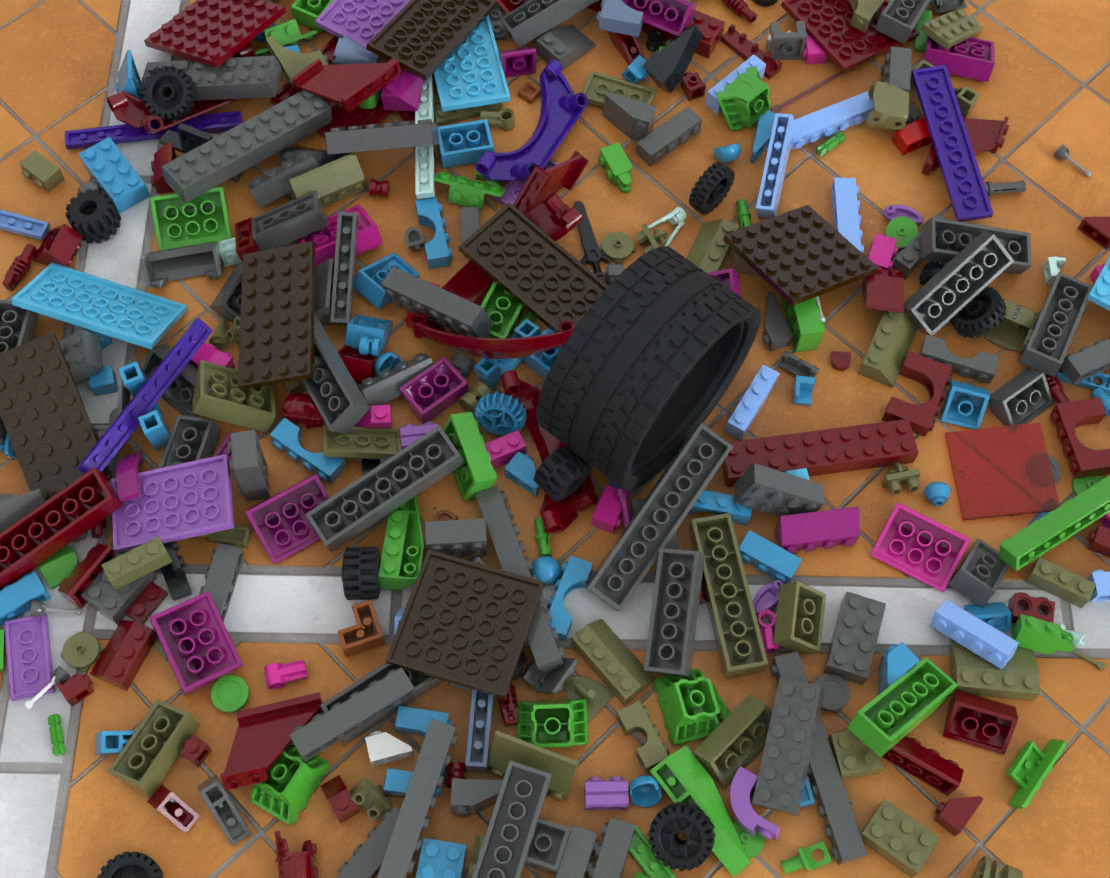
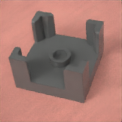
(786, 45)

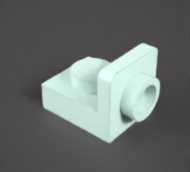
(228, 252)
(1051, 268)

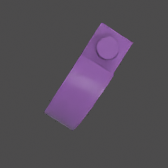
(741, 792)

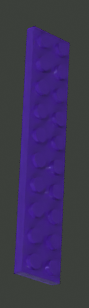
(951, 144)

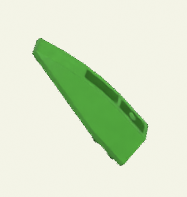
(402, 548)
(689, 782)

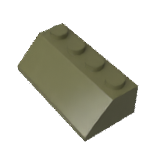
(332, 181)
(709, 248)
(888, 348)
(611, 660)
(735, 740)
(153, 748)

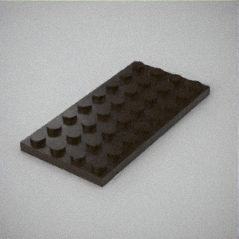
(428, 33)
(533, 268)
(277, 316)
(44, 415)

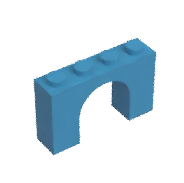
(153, 423)
(413, 722)

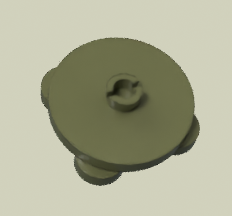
(617, 246)
(81, 651)

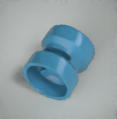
(370, 346)

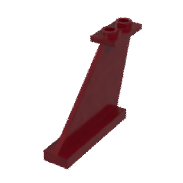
(346, 82)
(983, 137)
(545, 182)
(264, 736)

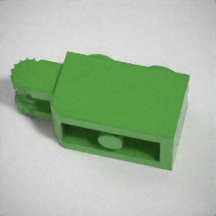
(616, 166)
(1041, 635)

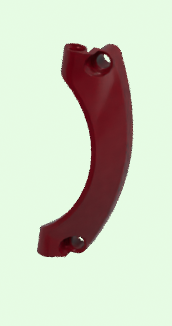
(550, 216)
(488, 347)

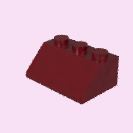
(85, 573)
(124, 654)
(980, 721)

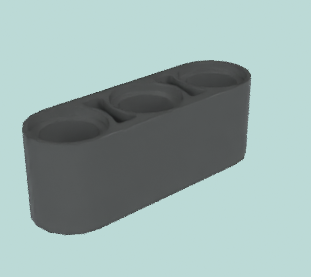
(469, 222)

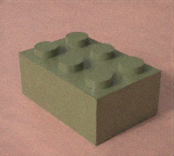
(799, 618)
(898, 838)

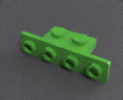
(285, 33)
(468, 192)
(1031, 769)

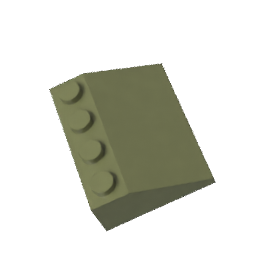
(220, 398)
(979, 677)
(511, 748)

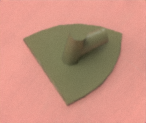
(593, 691)

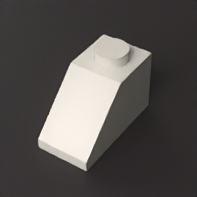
(386, 748)

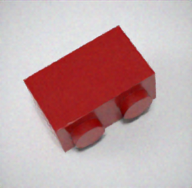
(912, 137)

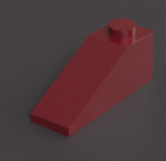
(627, 46)
(243, 238)

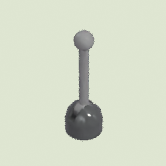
(1063, 153)
(38, 608)

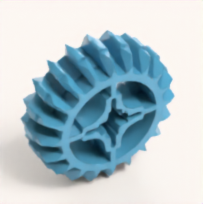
(500, 414)

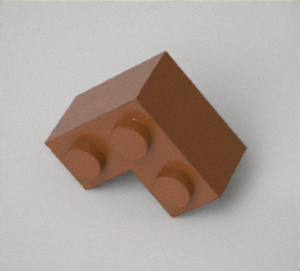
(365, 634)

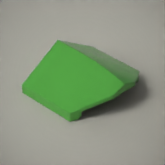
(59, 566)

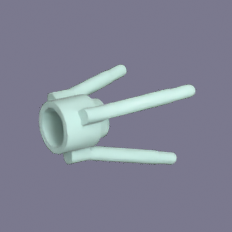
(674, 217)

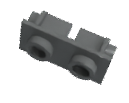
(943, 6)
(797, 366)

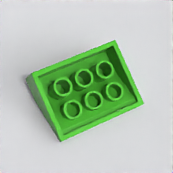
(192, 222)

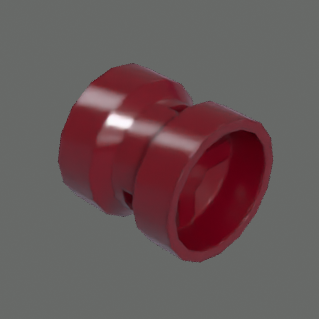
(379, 188)
(454, 770)

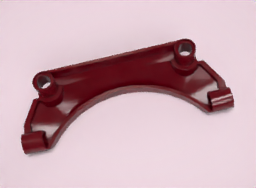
(134, 112)
(555, 515)

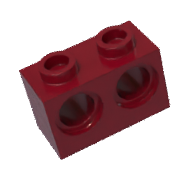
(1031, 607)

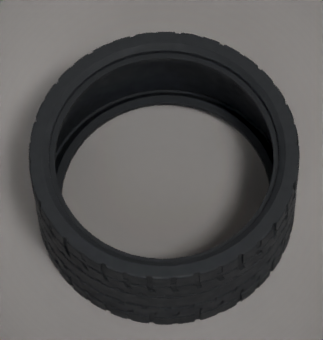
(646, 366)

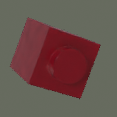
(1100, 541)

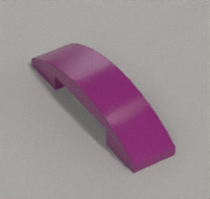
(127, 476)

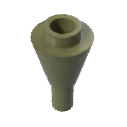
(218, 338)

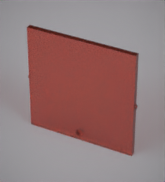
(1002, 471)

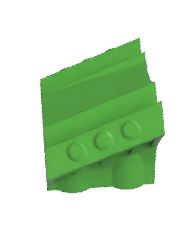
(744, 99)
(687, 706)
(553, 722)
(289, 784)

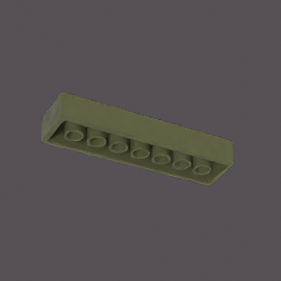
(728, 596)

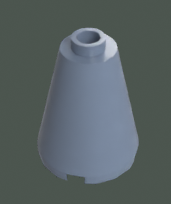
(351, 52)

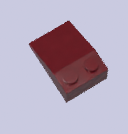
(884, 290)

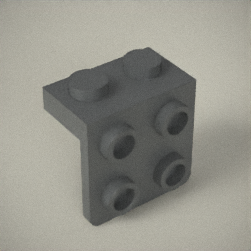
(551, 681)

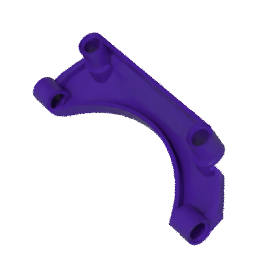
(557, 116)

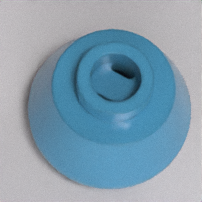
(937, 493)

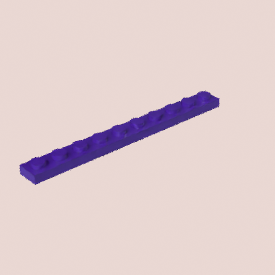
(126, 133)
(146, 397)

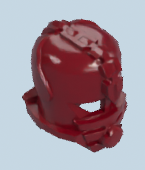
(302, 409)
(295, 864)

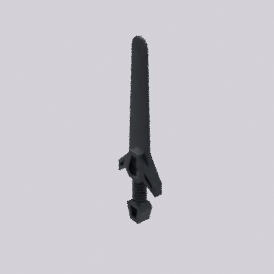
(592, 253)

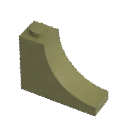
(865, 12)
(293, 62)

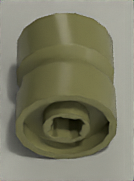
(470, 399)

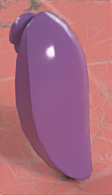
(894, 211)
(767, 597)

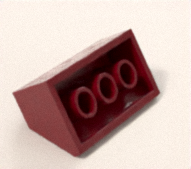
(925, 765)

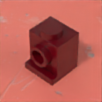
(691, 83)
(76, 688)
(195, 750)

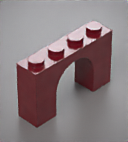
(934, 378)
(1082, 460)

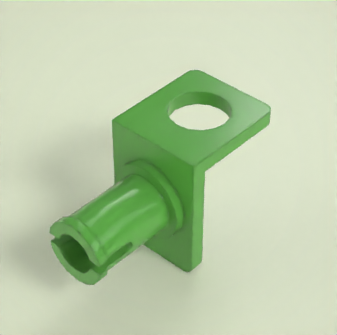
(805, 859)

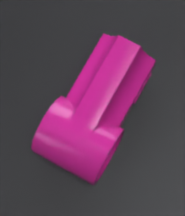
(767, 631)
(279, 674)

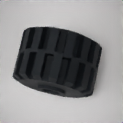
(93, 215)
(562, 473)
(361, 573)

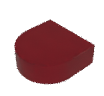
(840, 360)

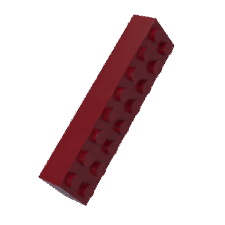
(55, 524)

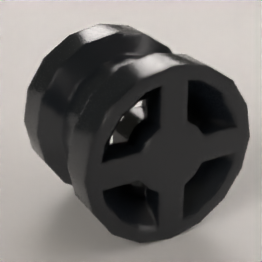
(654, 40)

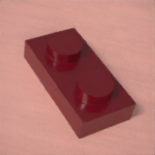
(146, 603)

